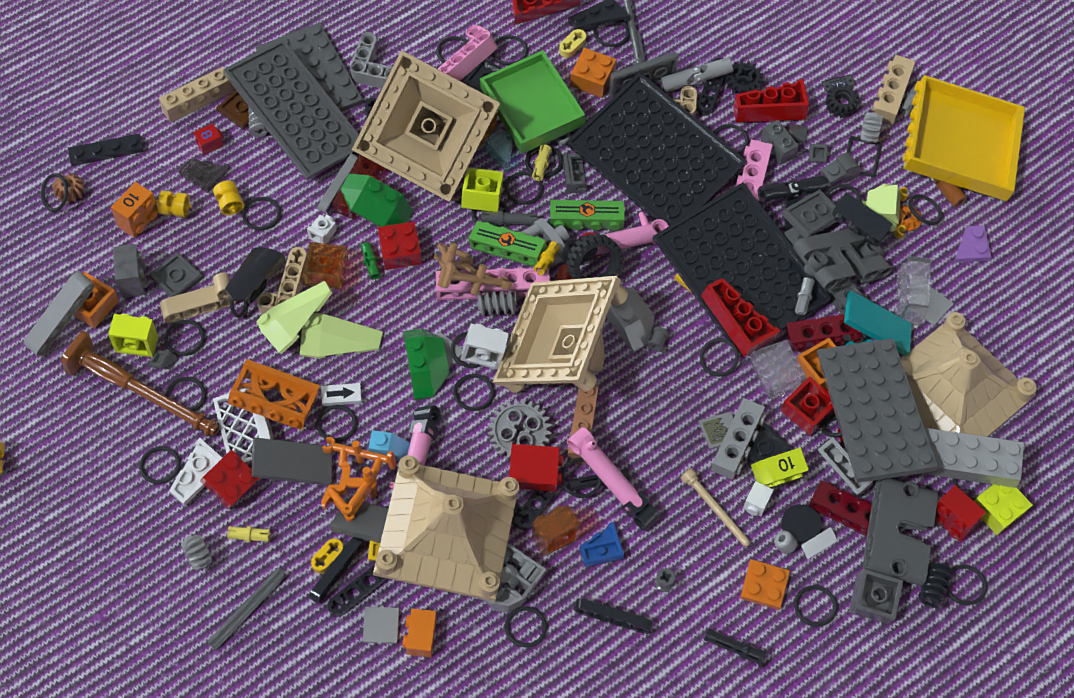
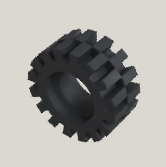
(842, 92)

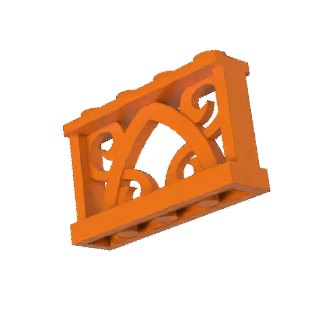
(267, 378)

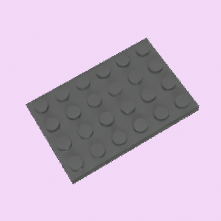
(324, 64)

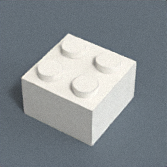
(484, 346)

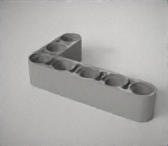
(362, 66)

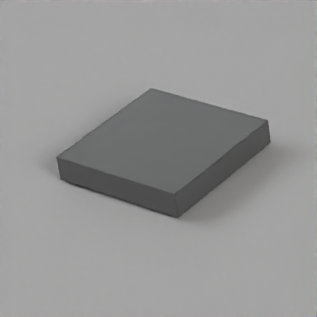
(175, 275)

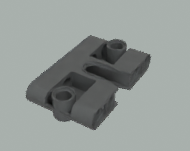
(839, 256)
(886, 544)

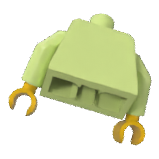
(886, 202)

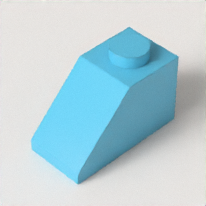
(384, 442)

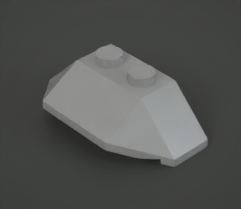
(632, 320)

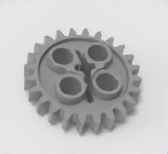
(503, 424)

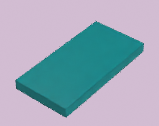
(877, 322)

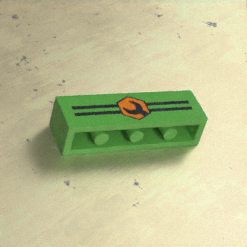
(587, 214)
(506, 243)

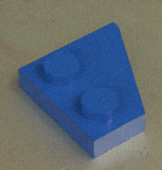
(602, 547)

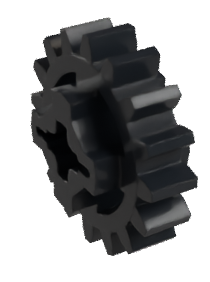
(744, 77)

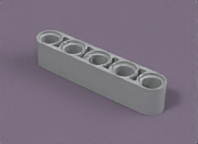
(59, 313)

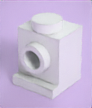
(322, 229)

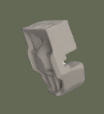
(526, 578)

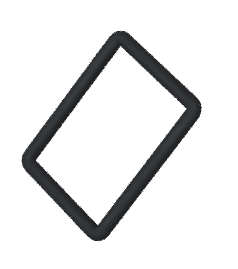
(876, 159)

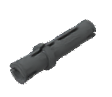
(508, 218)

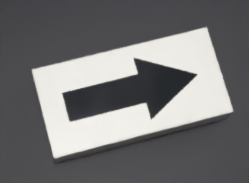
(341, 394)

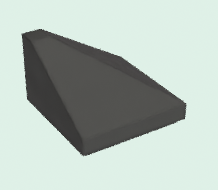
(798, 133)
(818, 153)
(162, 359)

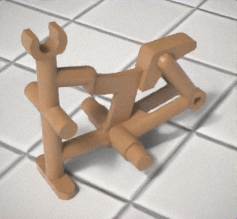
(450, 272)

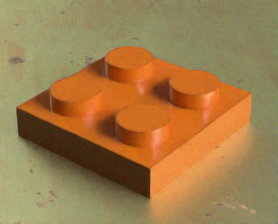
(764, 584)

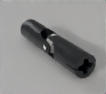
(802, 187)

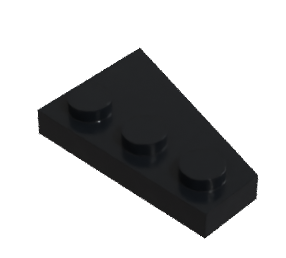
(601, 13)

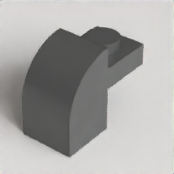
(842, 168)

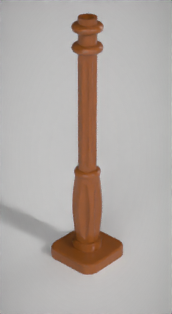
(80, 355)

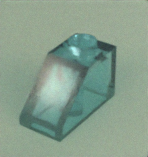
(500, 148)

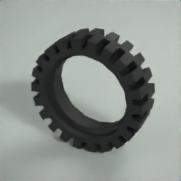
(590, 243)

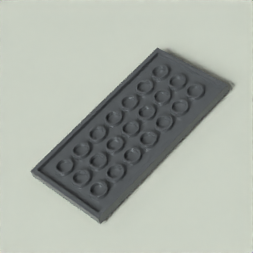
(293, 108)
(876, 411)

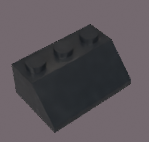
(861, 219)

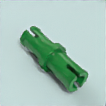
(370, 261)

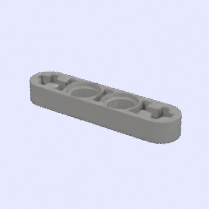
(337, 183)

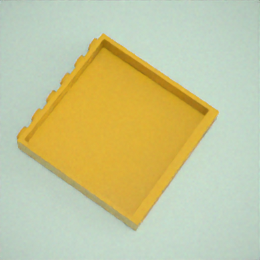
(964, 138)

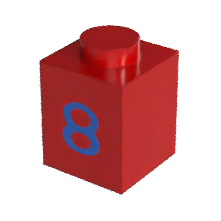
(208, 139)

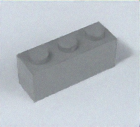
(840, 462)

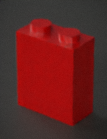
(535, 467)

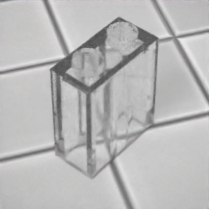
(777, 369)

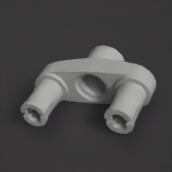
(558, 235)

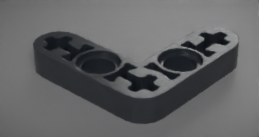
(527, 511)

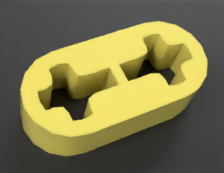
(570, 42)

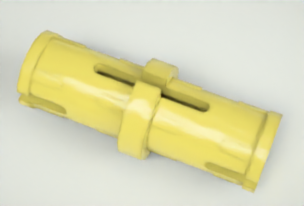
(541, 162)
(248, 534)

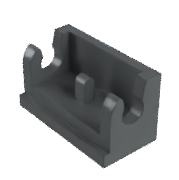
(573, 173)

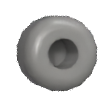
(785, 542)

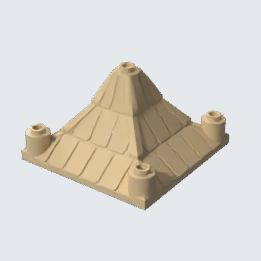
(426, 126)
(560, 333)
(962, 383)
(446, 530)

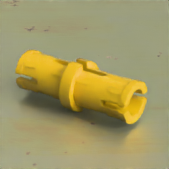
(547, 258)

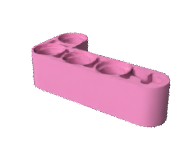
(470, 55)

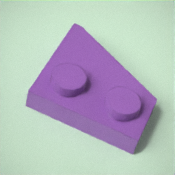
(973, 245)

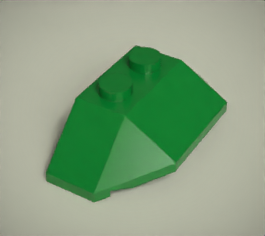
(375, 200)
(426, 362)

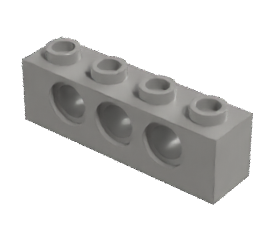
(723, 463)

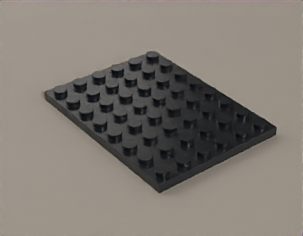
(656, 152)
(744, 247)

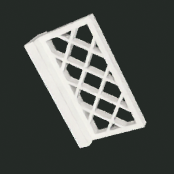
(262, 425)

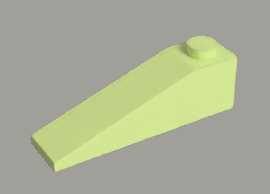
(286, 319)
(333, 336)

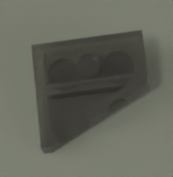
(203, 173)

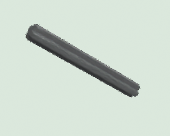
(246, 608)

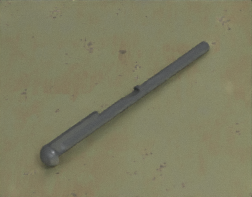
(635, 35)

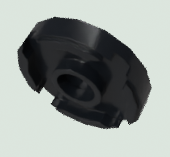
(801, 522)

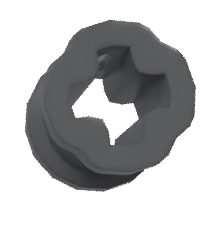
(658, 338)
(667, 574)

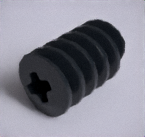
(934, 585)

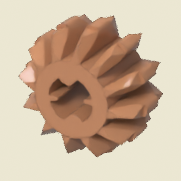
(75, 187)

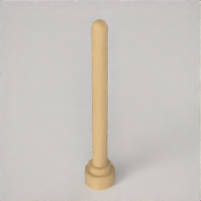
(690, 478)

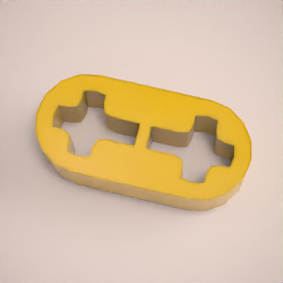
(324, 553)

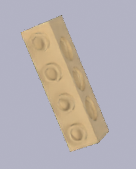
(894, 88)
(195, 95)

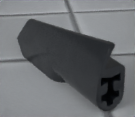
(253, 274)

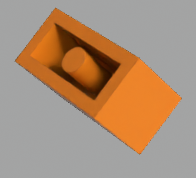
(420, 632)

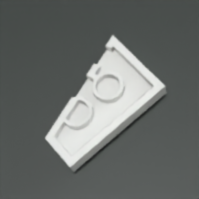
(188, 480)

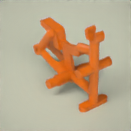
(366, 485)

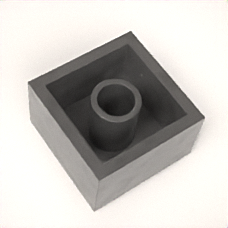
(129, 270)
(876, 596)

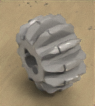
(871, 127)
(196, 552)

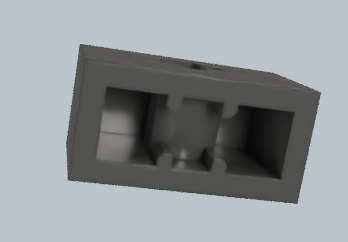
(783, 145)

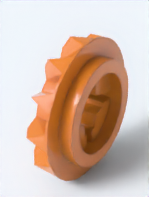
(910, 223)

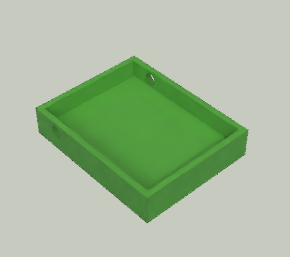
(533, 101)

